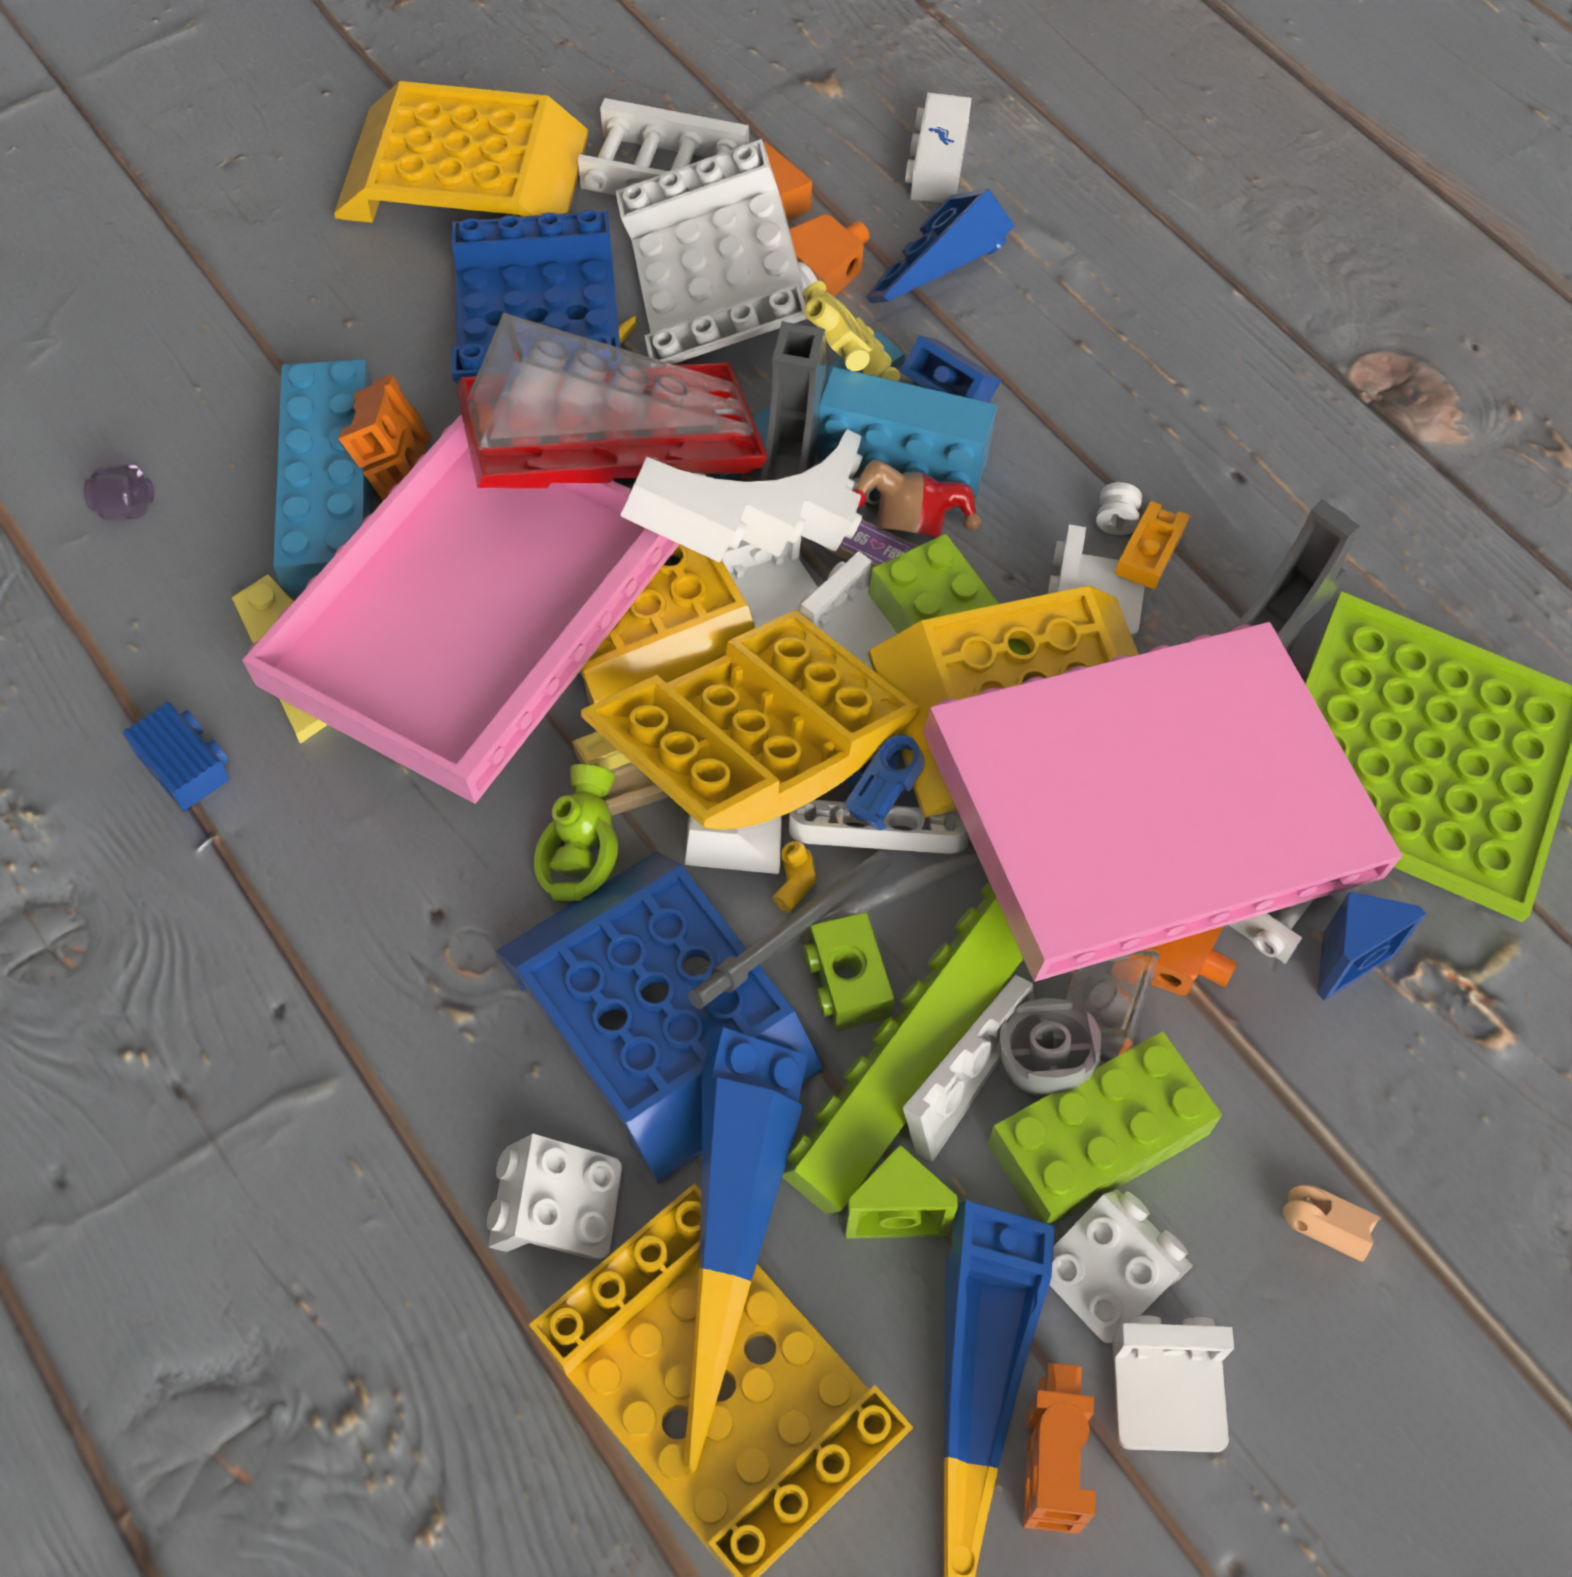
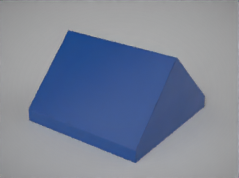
(1363, 937)

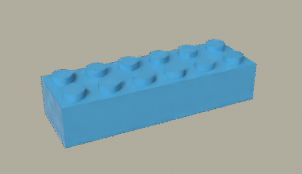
(319, 485)

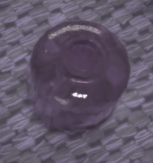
(118, 492)

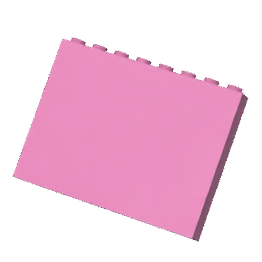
(458, 615)
(1155, 797)

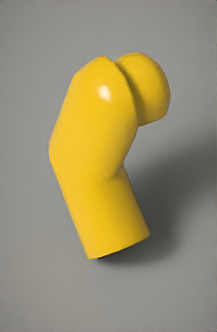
(799, 874)

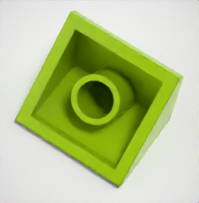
(901, 1202)

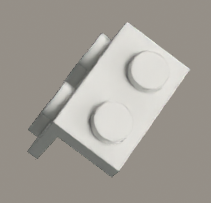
(1083, 570)
(768, 582)
(846, 610)
(554, 1198)
(1115, 1263)
(1171, 1384)

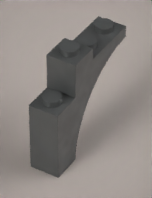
(795, 399)
(1306, 575)

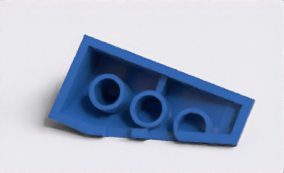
(952, 236)

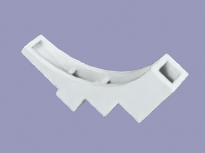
(720, 513)

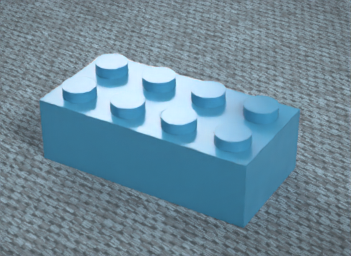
(907, 426)

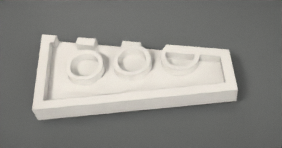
(961, 1075)

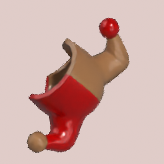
(915, 500)

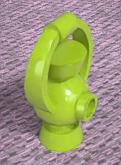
(581, 823)

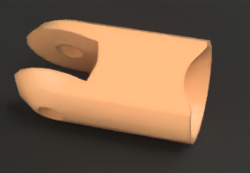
(1330, 1220)

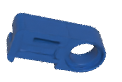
(882, 784)

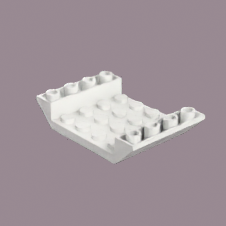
(712, 253)

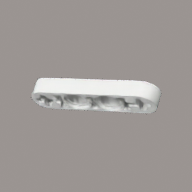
(826, 823)

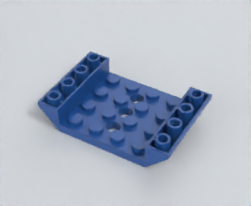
(533, 270)
(601, 959)

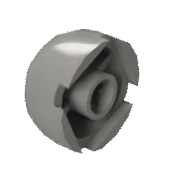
(1049, 1047)

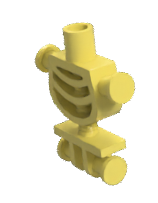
(846, 334)

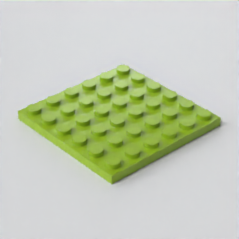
(1451, 748)

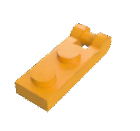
(1152, 545)

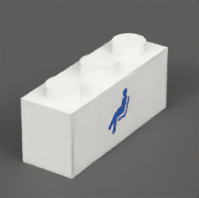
(938, 147)

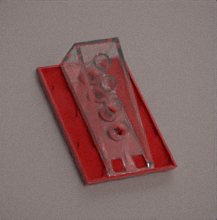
(593, 412)

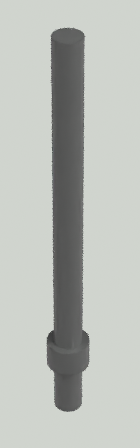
(734, 970)

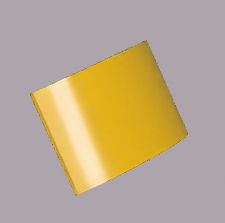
(758, 726)

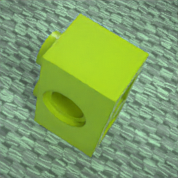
(852, 945)

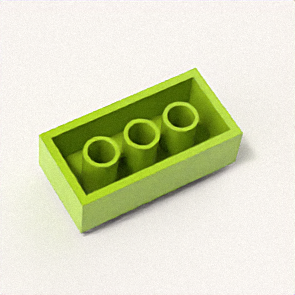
(930, 584)
(1103, 1132)

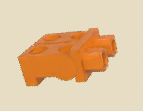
(384, 434)
(1053, 1454)

